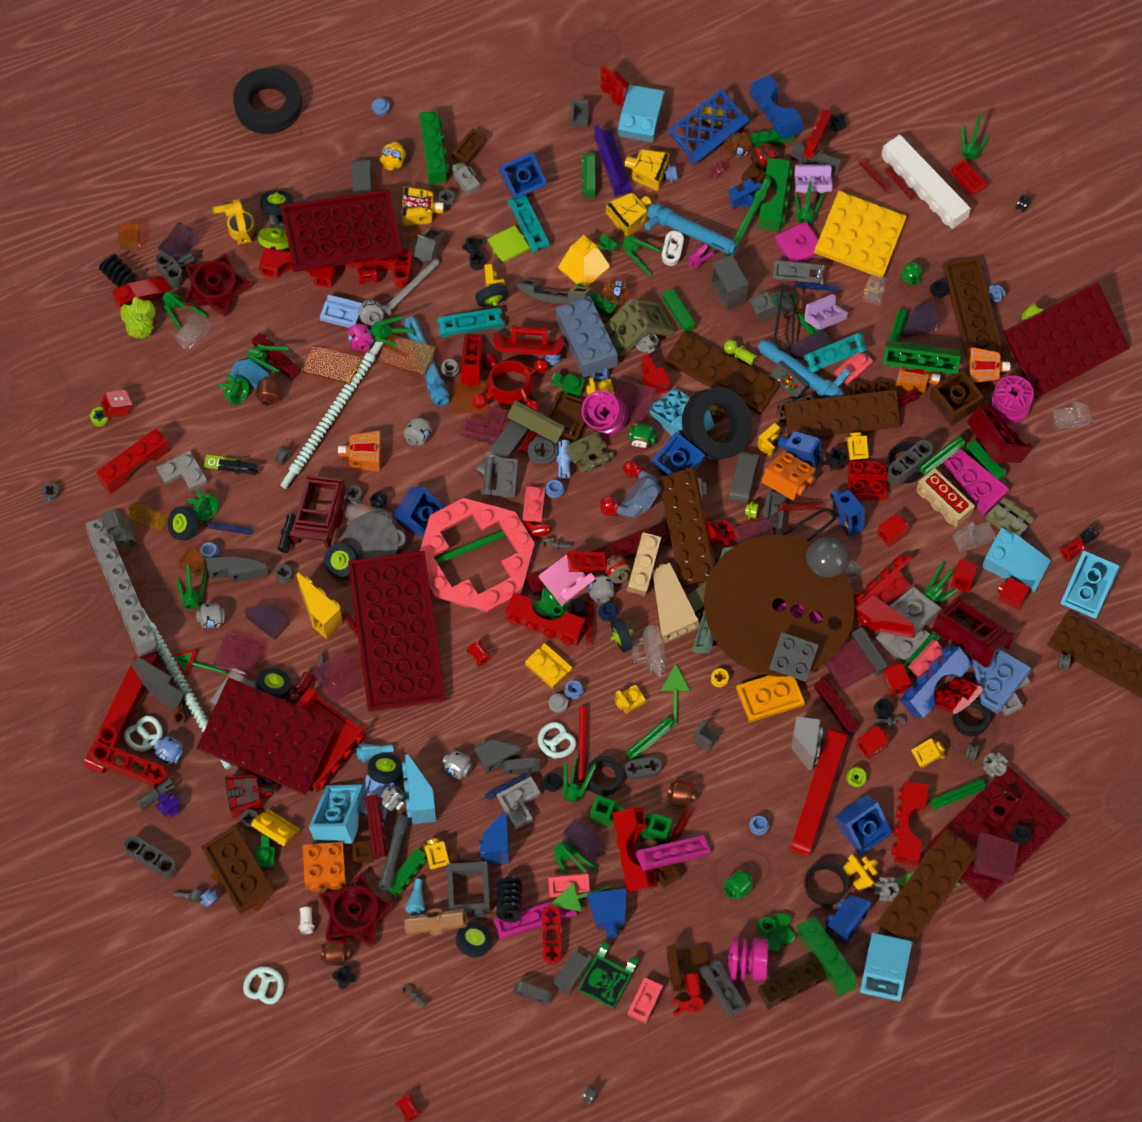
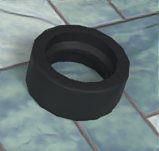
(975, 730)
(610, 789)

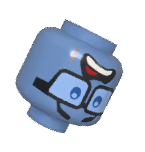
(168, 750)

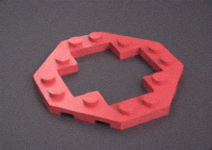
(485, 517)

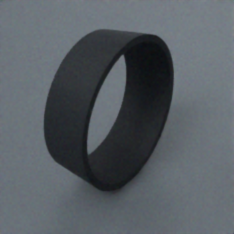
(903, 446)
(825, 865)

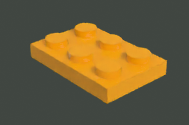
(769, 696)

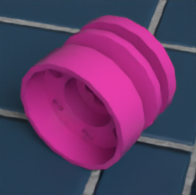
(1013, 399)
(597, 406)
(748, 959)

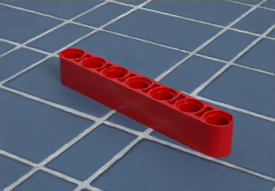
(122, 709)
(818, 792)

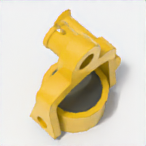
(240, 223)

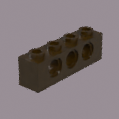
(792, 983)

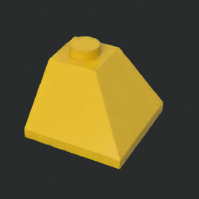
(584, 262)

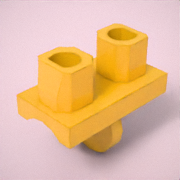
(854, 866)

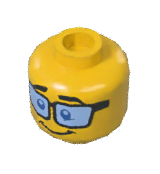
(393, 156)

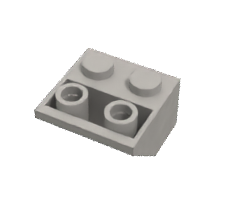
(807, 740)

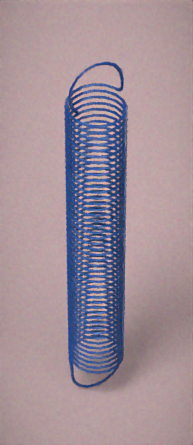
(813, 286)
(236, 530)
(505, 786)

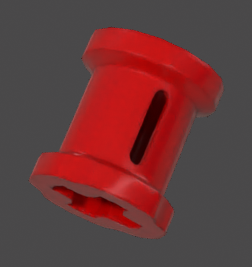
(367, 275)
(1067, 552)
(478, 653)
(408, 1108)

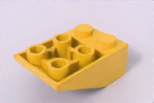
(323, 612)

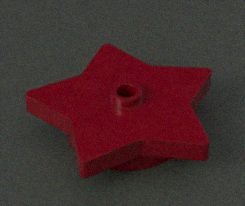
(214, 284)
(352, 898)

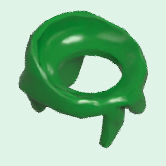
(236, 391)
(204, 507)

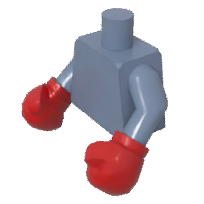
(639, 497)

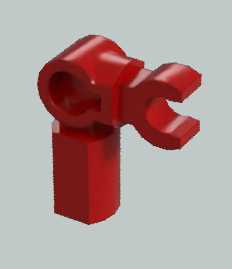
(692, 1004)

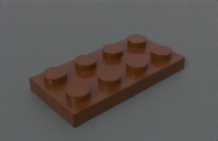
(237, 869)

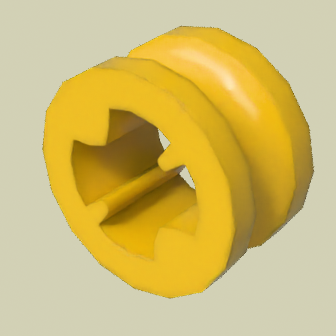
(716, 672)

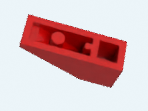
(145, 290)
(471, 360)
(883, 618)

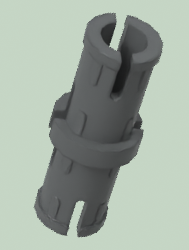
(154, 793)

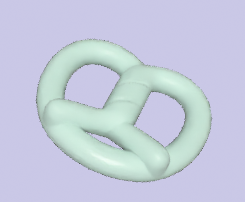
(144, 734)
(555, 741)
(276, 977)

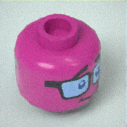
(360, 336)

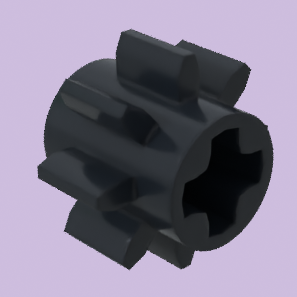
(836, 459)

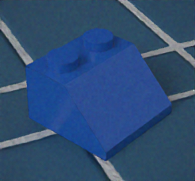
(522, 175)
(678, 455)
(416, 509)
(863, 824)
(495, 842)
(847, 919)

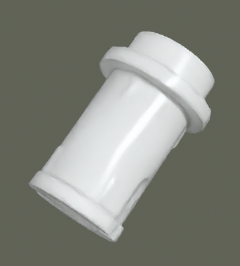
(306, 925)

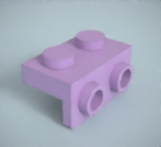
(818, 174)
(824, 312)

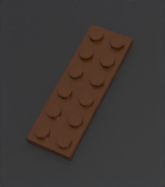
(972, 305)
(721, 370)
(843, 414)
(687, 527)
(1099, 653)
(928, 887)

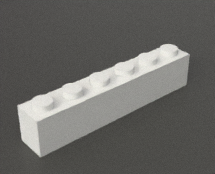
(925, 182)

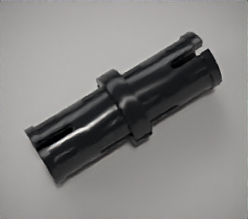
(237, 467)
(285, 540)

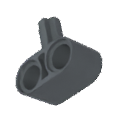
(173, 267)

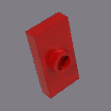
(968, 177)

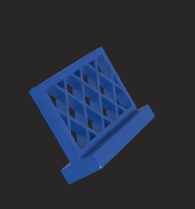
(720, 136)

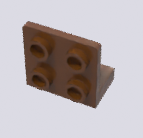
(684, 962)

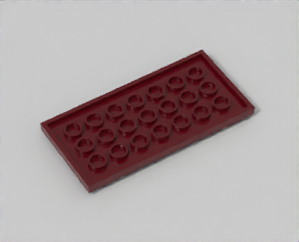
(396, 631)

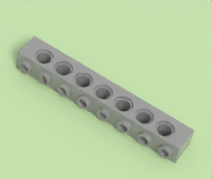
(121, 588)

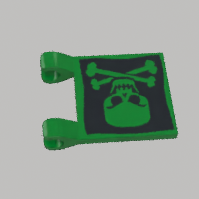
(605, 979)

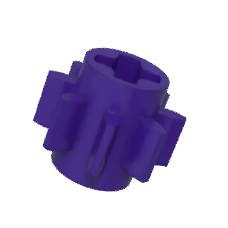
(168, 805)

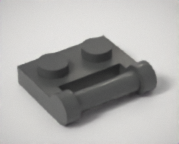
(505, 478)

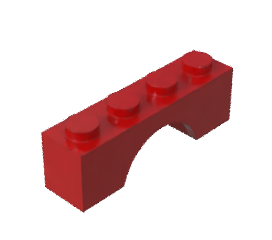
(276, 262)
(148, 448)
(567, 628)
(628, 826)
(908, 847)

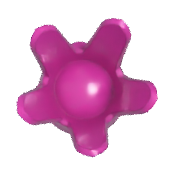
(695, 259)

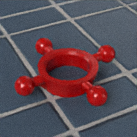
(508, 397)

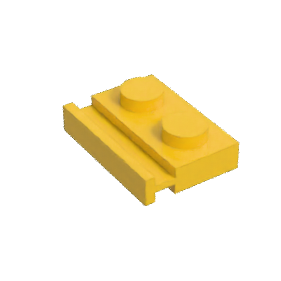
(548, 666)
(275, 827)

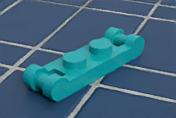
(528, 223)
(470, 322)
(835, 352)

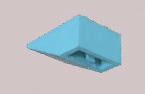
(669, 412)
(418, 794)
(886, 967)

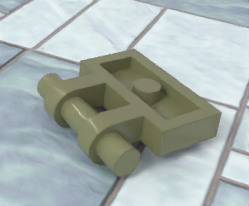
(586, 447)
(1002, 518)

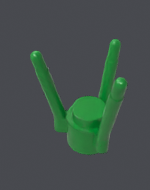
(971, 150)
(807, 214)
(632, 245)
(174, 301)
(381, 330)
(259, 356)
(935, 592)
(191, 599)
(572, 791)
(566, 852)

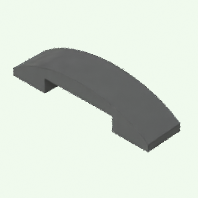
(534, 289)
(504, 445)

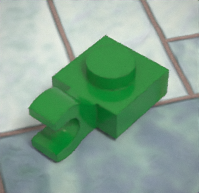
(609, 243)
(571, 384)
(265, 854)

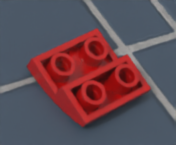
(867, 480)
(957, 695)

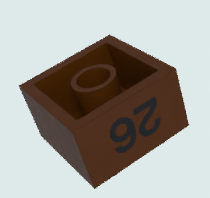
(956, 397)

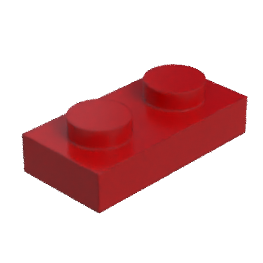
(586, 562)

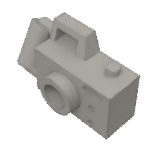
(465, 178)

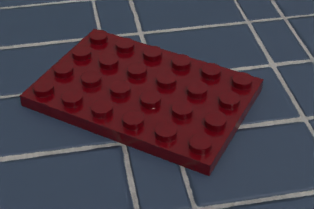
(341, 230)
(1066, 339)
(266, 736)
(1030, 811)

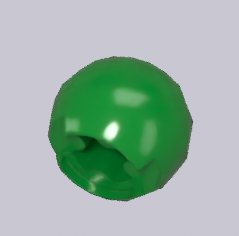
(911, 273)

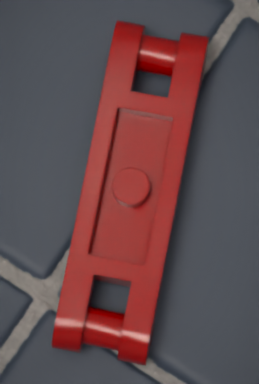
(817, 134)

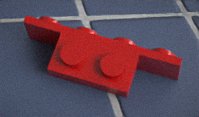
(888, 585)

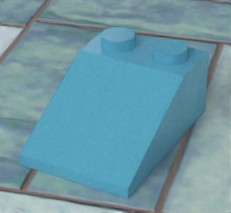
(640, 113)
(1016, 559)
(1090, 584)
(337, 814)

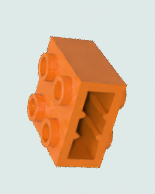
(789, 475)
(324, 866)

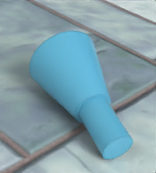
(366, 751)
(416, 903)

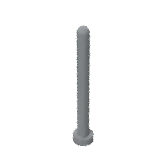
(416, 281)

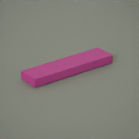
(673, 852)
(530, 920)

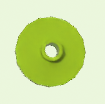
(273, 237)

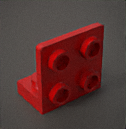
(614, 86)

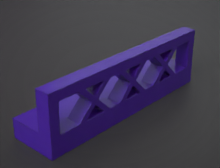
(612, 161)

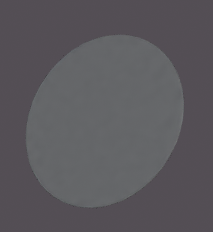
(372, 536)

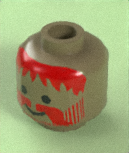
(618, 569)

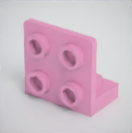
(564, 584)

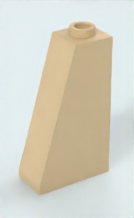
(673, 605)

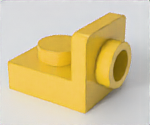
(491, 277)
(605, 385)
(768, 438)
(857, 446)
(629, 699)
(928, 752)
(436, 853)

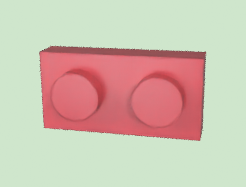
(856, 366)
(533, 504)
(925, 658)
(559, 883)
(645, 1000)

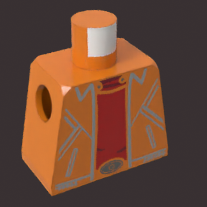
(984, 365)
(915, 379)
(363, 451)

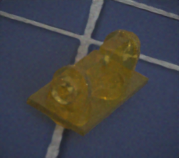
(148, 516)

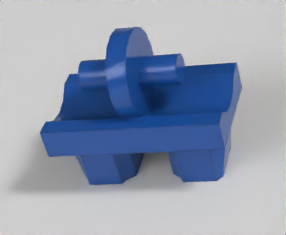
(744, 197)

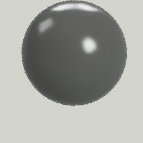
(827, 557)

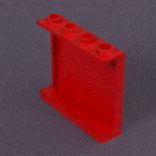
(343, 741)

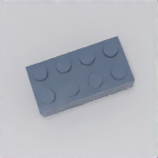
(586, 336)

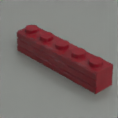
(277, 357)
(836, 706)
(376, 826)

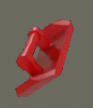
(528, 346)

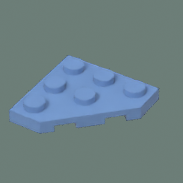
(999, 679)

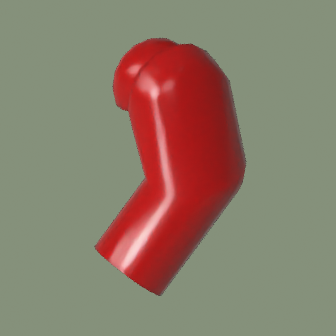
(537, 530)

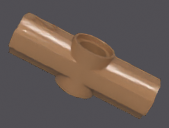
(435, 921)

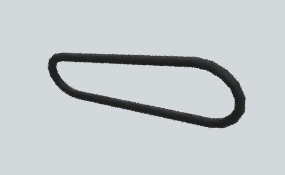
(778, 317)
(807, 519)

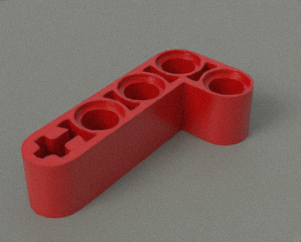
(391, 264)
(129, 760)

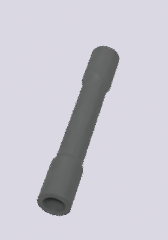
(388, 871)

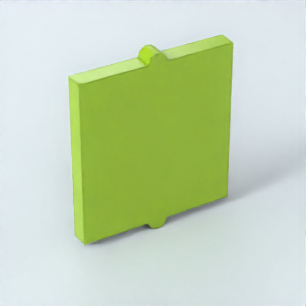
(508, 244)

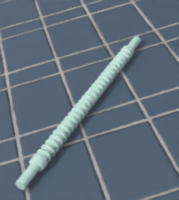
(295, 467)
(181, 682)

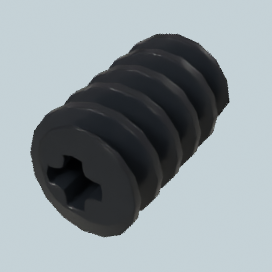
(117, 271)
(509, 899)

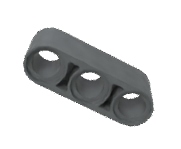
(361, 176)
(905, 469)
(743, 477)
(119, 528)
(155, 865)

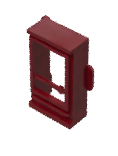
(317, 530)
(982, 649)

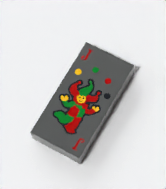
(789, 380)

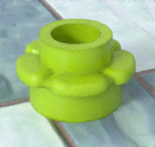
(752, 510)

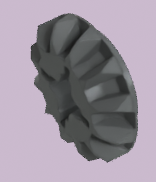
(536, 445)

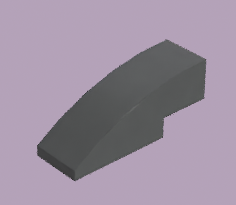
(236, 568)
(157, 683)

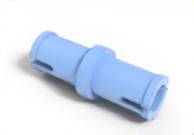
(564, 459)

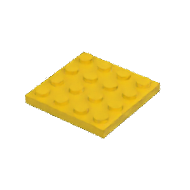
(860, 234)

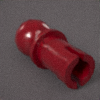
(300, 688)

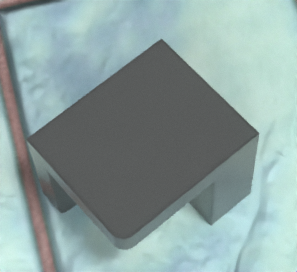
(579, 113)
(705, 737)

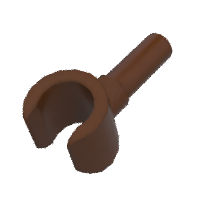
(800, 309)
(180, 712)
(454, 858)

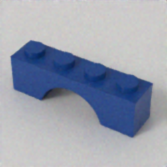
(784, 120)
(920, 697)

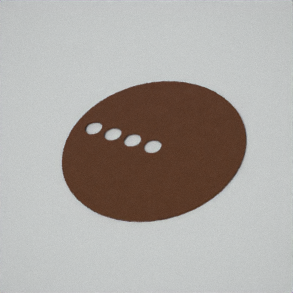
(742, 595)

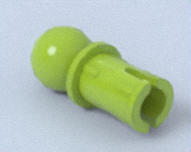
(731, 347)

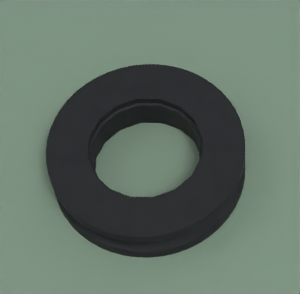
(267, 79)
(738, 417)

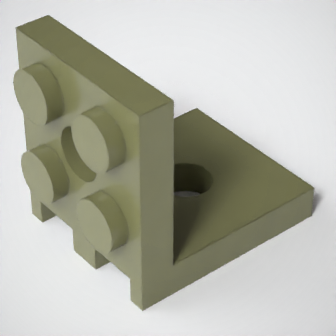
(639, 318)

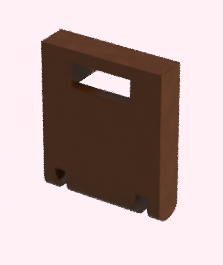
(569, 415)

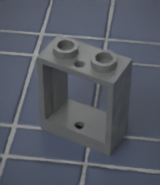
(469, 870)

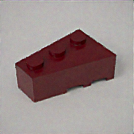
(996, 437)

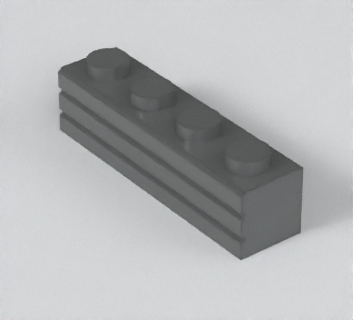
(870, 650)

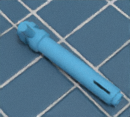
(667, 217)
(435, 385)
(823, 387)

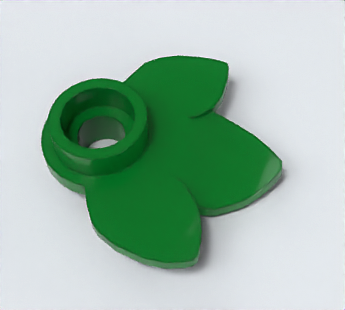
(548, 604)
(779, 931)

